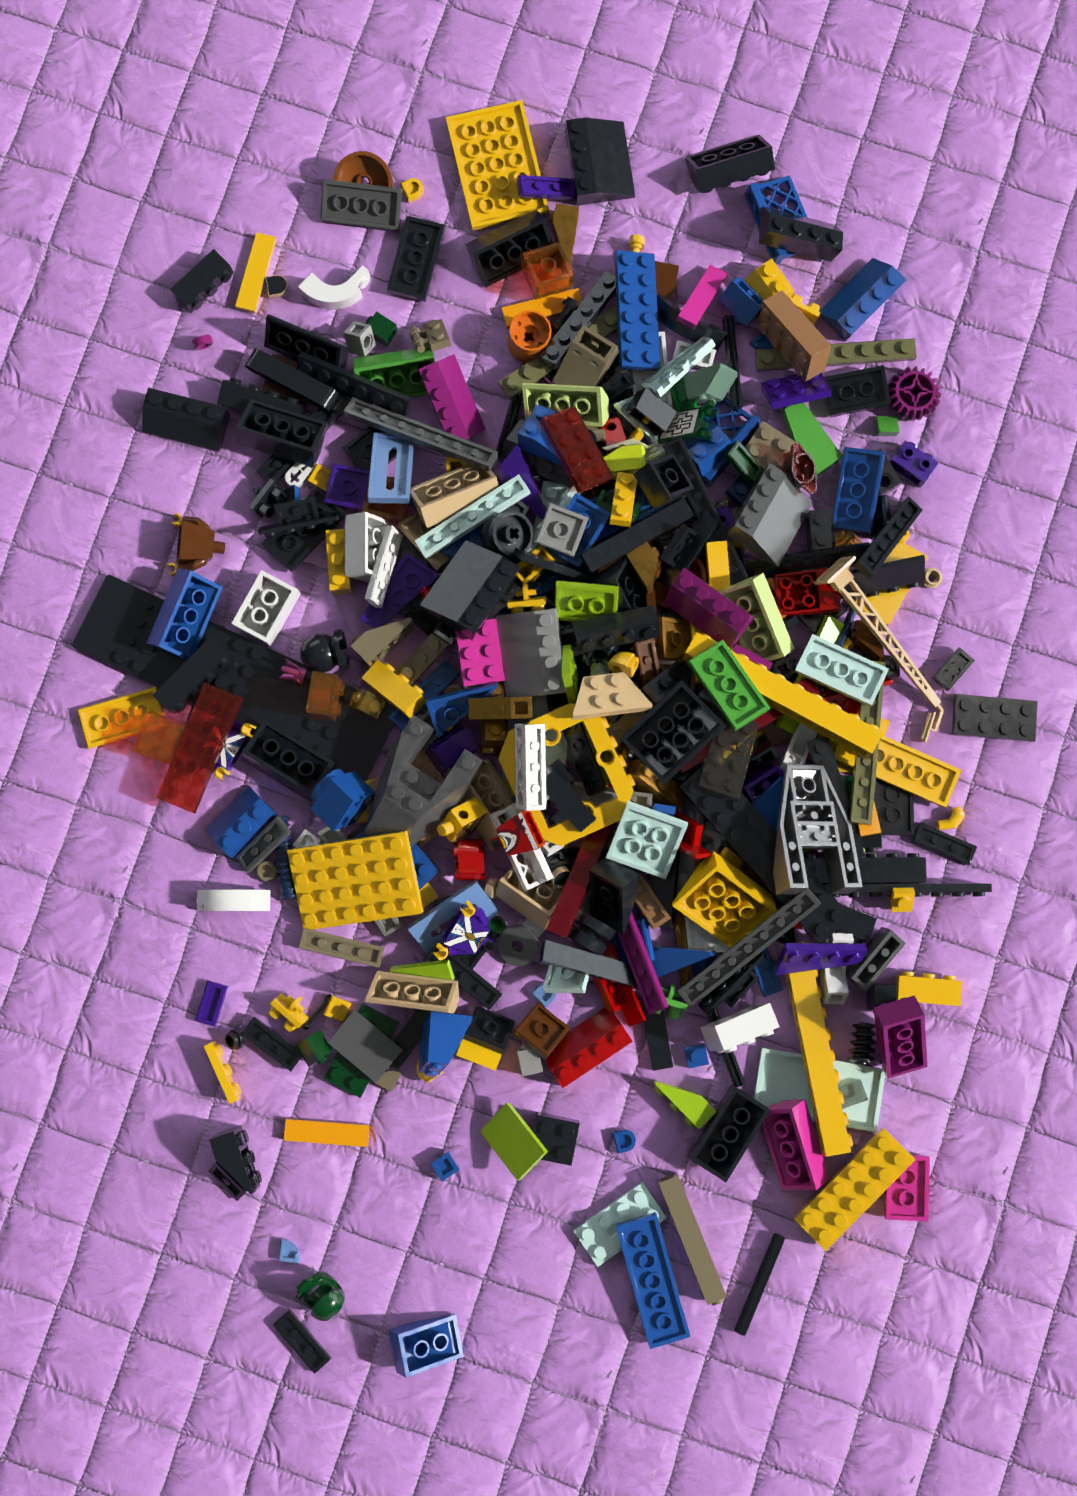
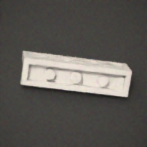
(530, 766)
(534, 860)

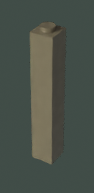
(692, 1239)

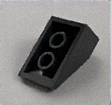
(612, 893)

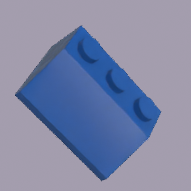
(240, 822)

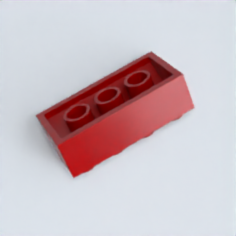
(587, 1046)

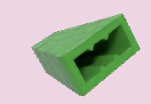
(806, 430)

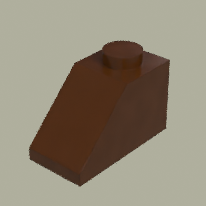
(866, 642)

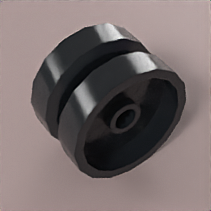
(506, 532)
(589, 932)

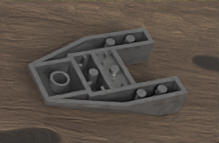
(410, 797)
(813, 819)

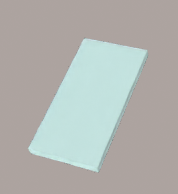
(783, 1078)

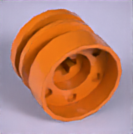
(527, 326)

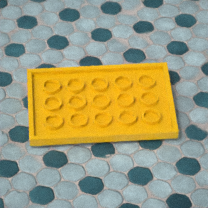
(490, 153)
(355, 880)

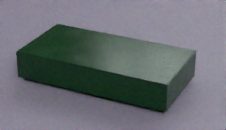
(743, 462)

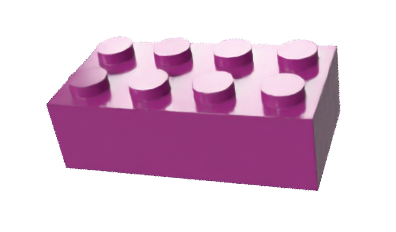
(901, 1036)

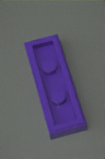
(545, 187)

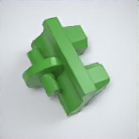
(676, 1007)

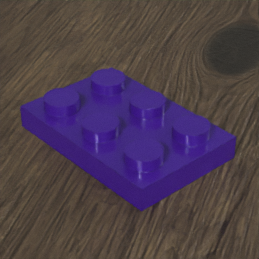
(794, 390)

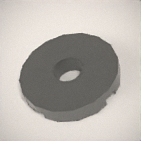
(512, 955)

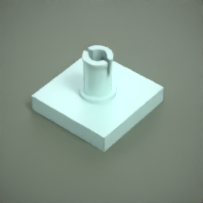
(564, 981)

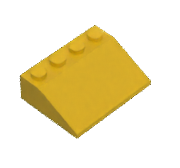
(724, 900)

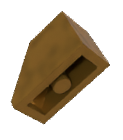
(645, 564)

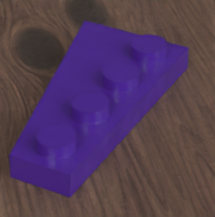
(404, 586)
(815, 956)

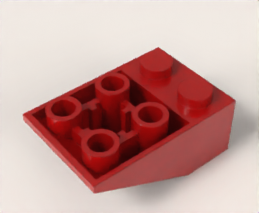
(801, 596)

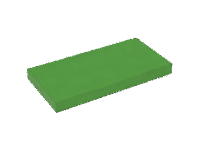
(728, 685)

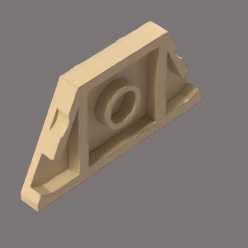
(609, 696)

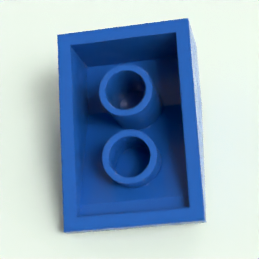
(533, 437)
(708, 452)
(594, 526)
(425, 1344)

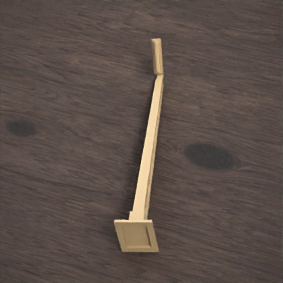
(838, 577)

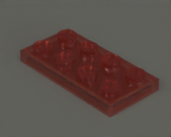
(576, 449)

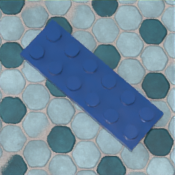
(637, 311)
(652, 1280)

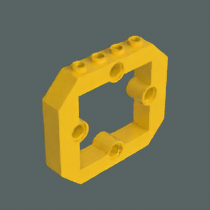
(606, 812)

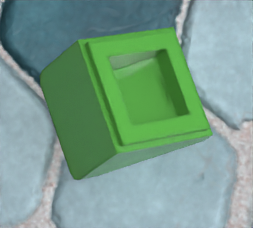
(887, 426)

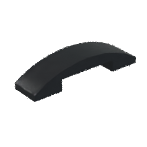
(668, 316)

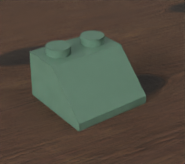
(709, 383)

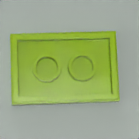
(584, 600)
(513, 1141)

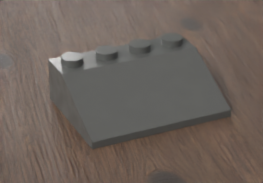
(770, 515)

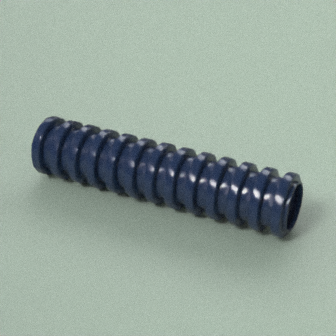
(285, 874)

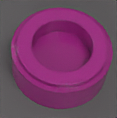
(202, 342)

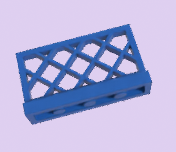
(757, 200)
(743, 435)

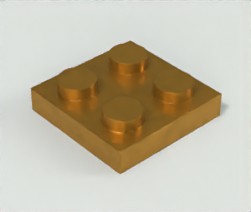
(673, 638)

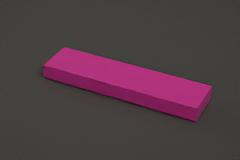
(701, 297)

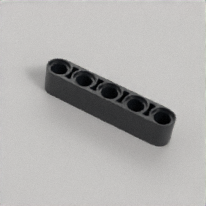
(291, 379)

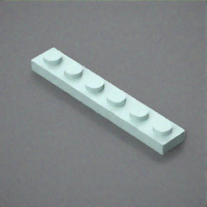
(472, 516)

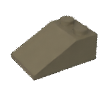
(379, 642)

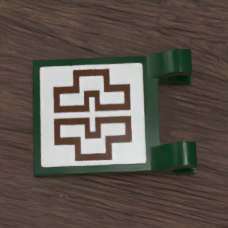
(690, 424)

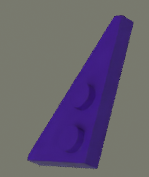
(514, 466)

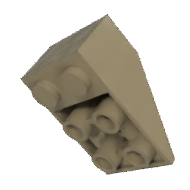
(586, 359)

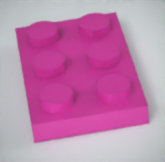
(480, 658)
(909, 1193)

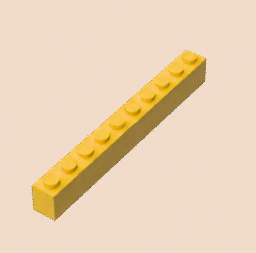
(801, 705)
(818, 1062)

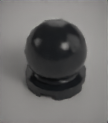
(324, 652)

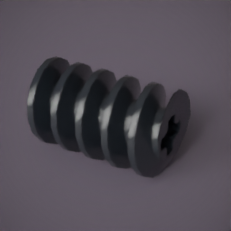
(863, 1044)

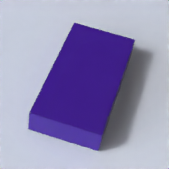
(211, 1003)

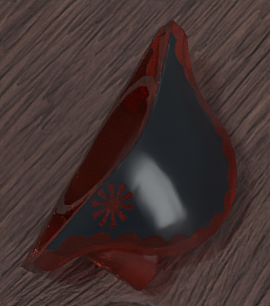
(801, 468)

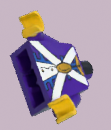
(233, 747)
(466, 933)

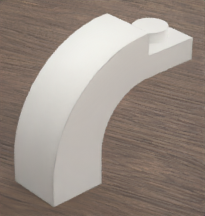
(335, 296)
(797, 748)
(233, 900)
(833, 980)

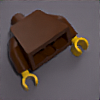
(194, 544)

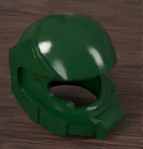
(325, 1300)

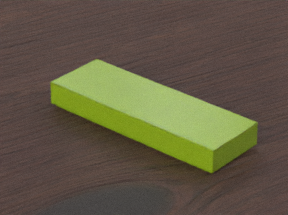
(435, 969)

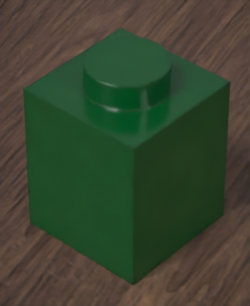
(382, 328)
(314, 1048)

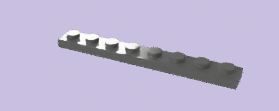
(421, 434)
(749, 946)

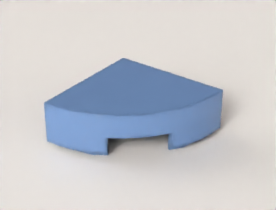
(288, 1252)

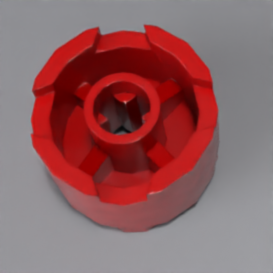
(470, 859)

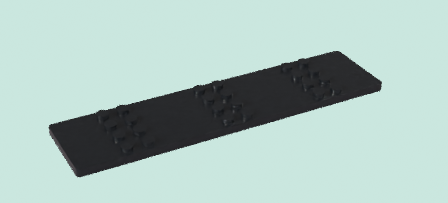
(118, 634)

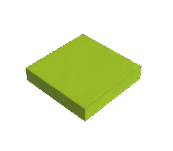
(569, 673)

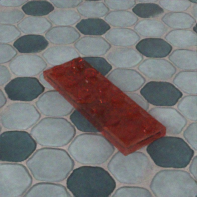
(199, 748)

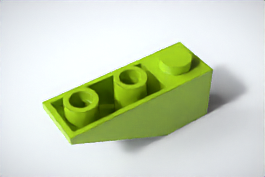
(691, 1104)

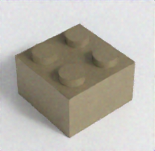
(769, 446)

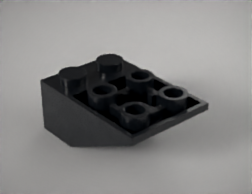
(234, 1156)

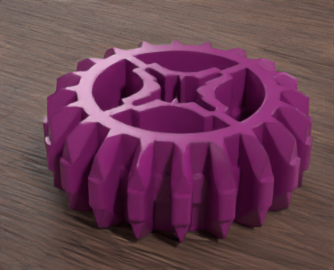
(929, 392)

